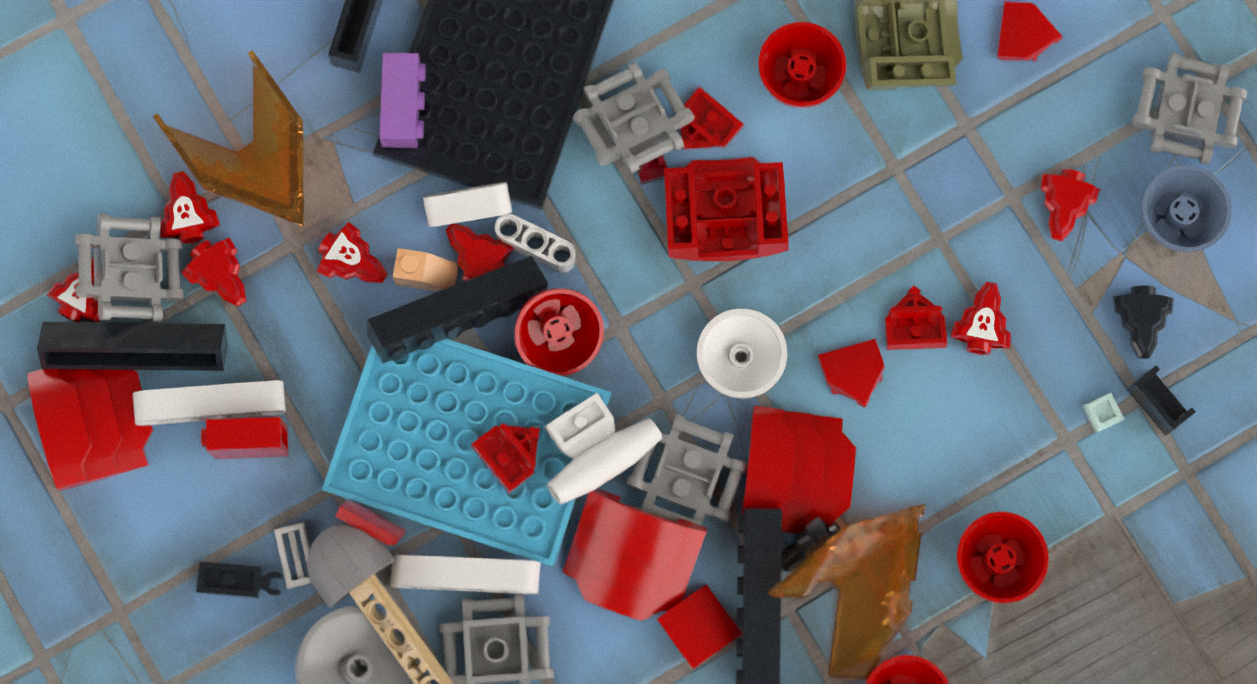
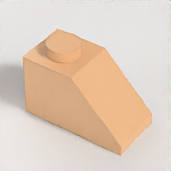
(424, 270)

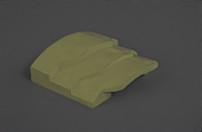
(907, 43)

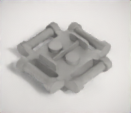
(1189, 108)
(633, 118)
(128, 268)
(689, 474)
(496, 647)

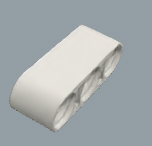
(467, 204)
(542, 255)

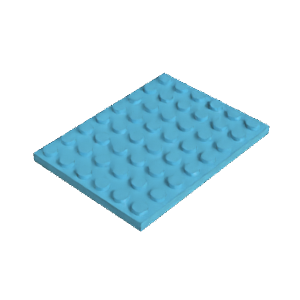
(414, 456)

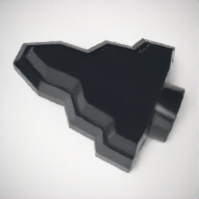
(1143, 316)
(807, 543)

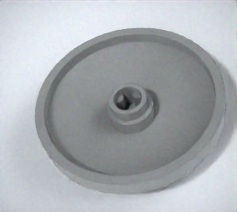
(348, 651)

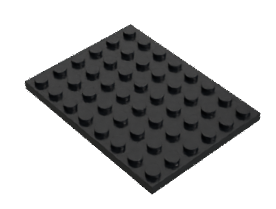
(501, 89)

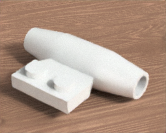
(597, 450)

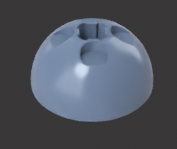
(1195, 199)

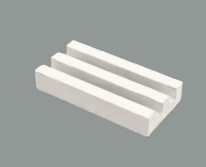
(302, 581)

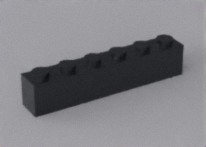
(354, 33)
(455, 310)
(132, 346)
(759, 611)

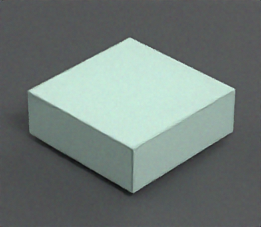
(1103, 412)

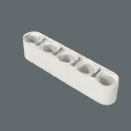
(209, 402)
(465, 574)

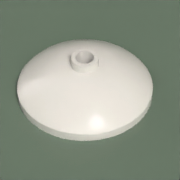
(745, 333)

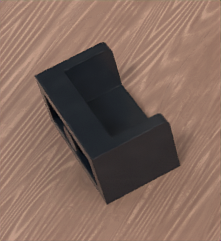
(1159, 402)

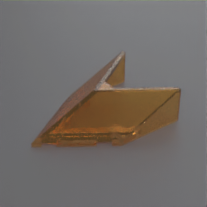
(266, 171)
(873, 572)

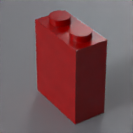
(245, 438)

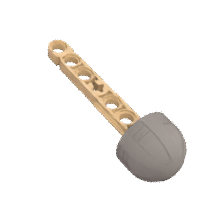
(345, 564)

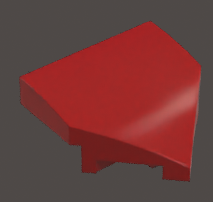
(1024, 32)
(712, 123)
(915, 324)
(853, 370)
(509, 453)

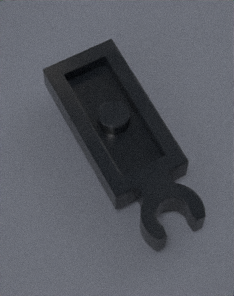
(234, 580)

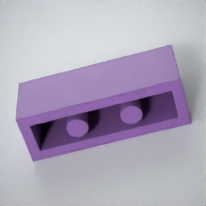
(401, 100)

